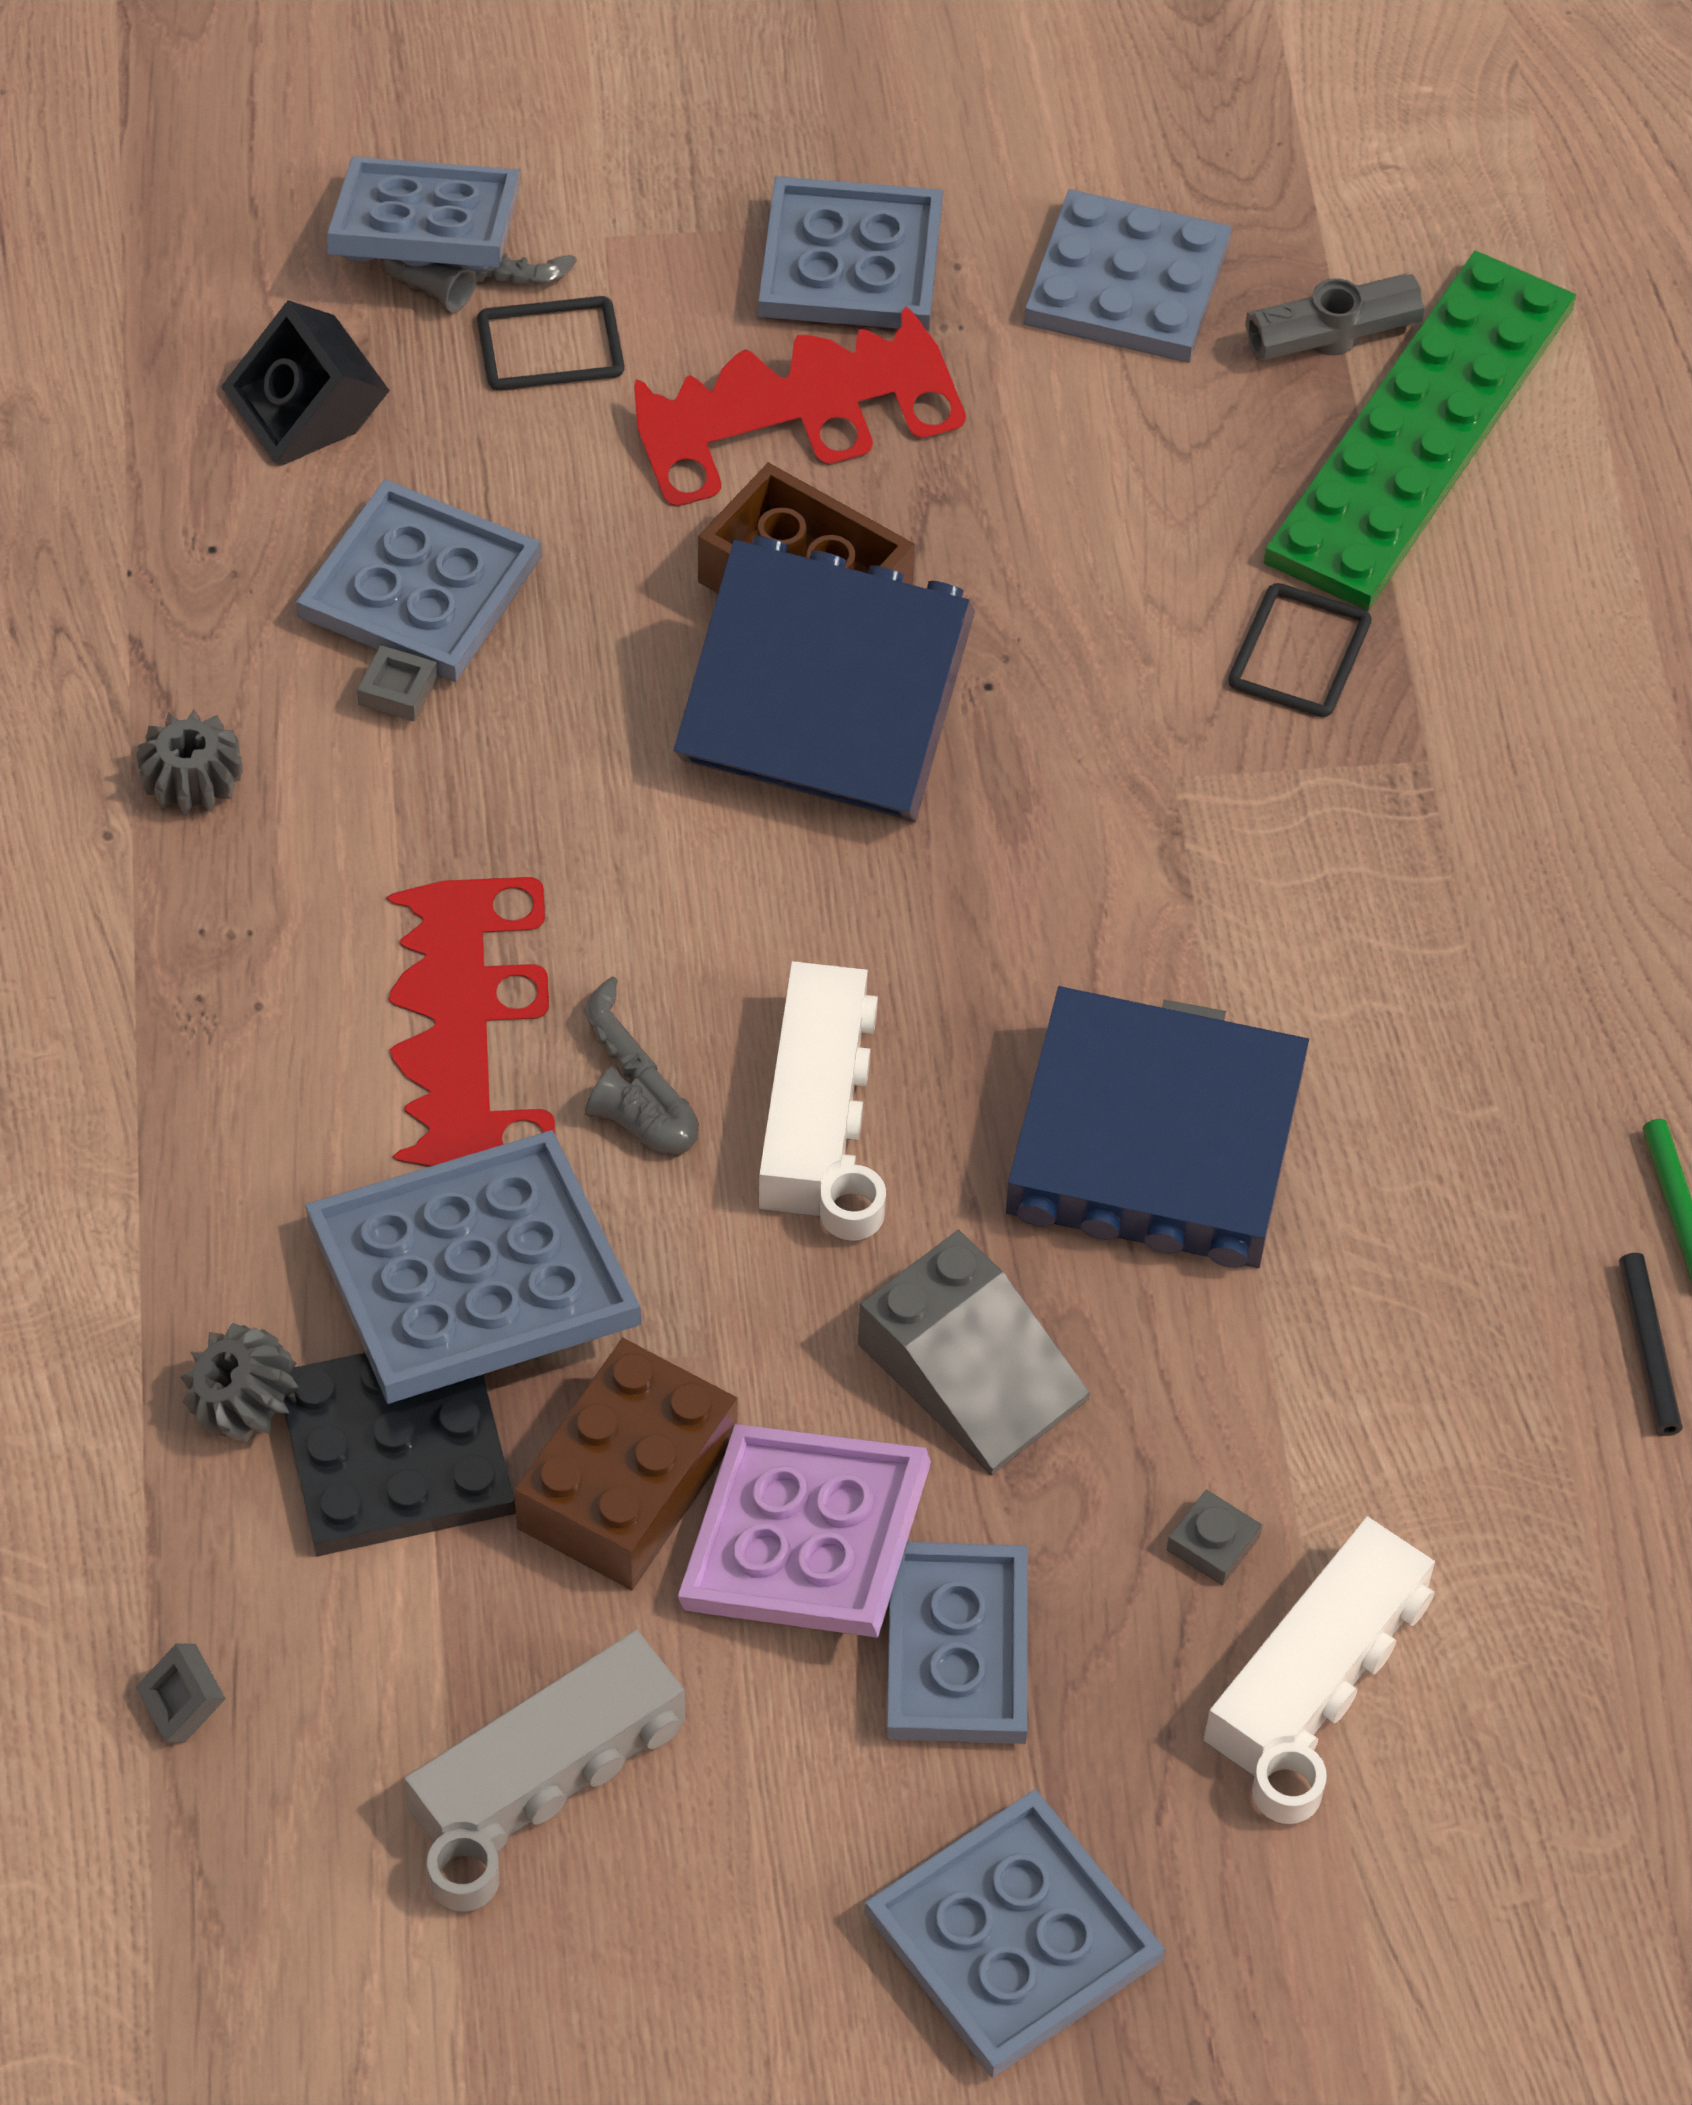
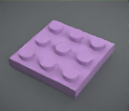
(805, 1530)

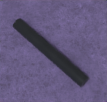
(1650, 1344)

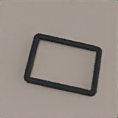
(557, 377)
(1343, 672)

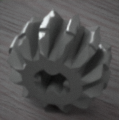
(189, 762)
(239, 1382)

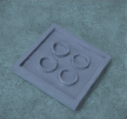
(424, 213)
(850, 252)
(1128, 275)
(419, 578)
(1014, 1932)

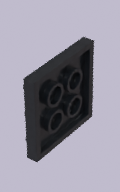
(393, 1467)

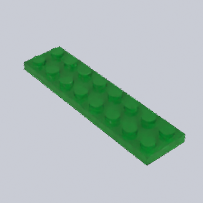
(1419, 430)

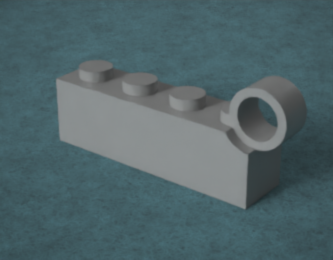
(538, 1757)

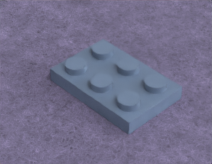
(959, 1644)

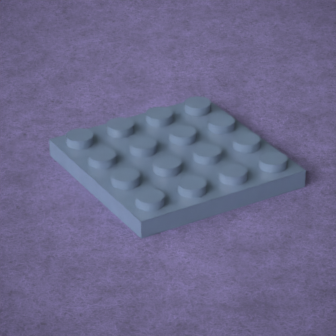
(472, 1266)

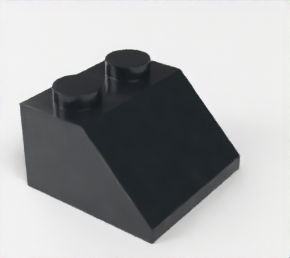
(304, 384)

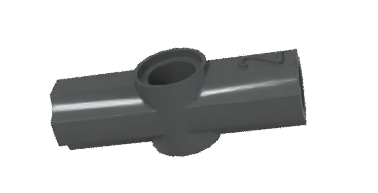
(1334, 316)

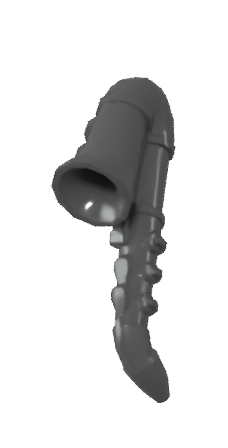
(456, 285)
(646, 1105)

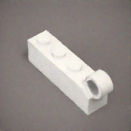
(814, 1103)
(1313, 1662)

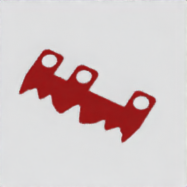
(821, 386)
(460, 998)

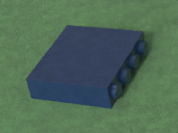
(825, 677)
(1157, 1127)

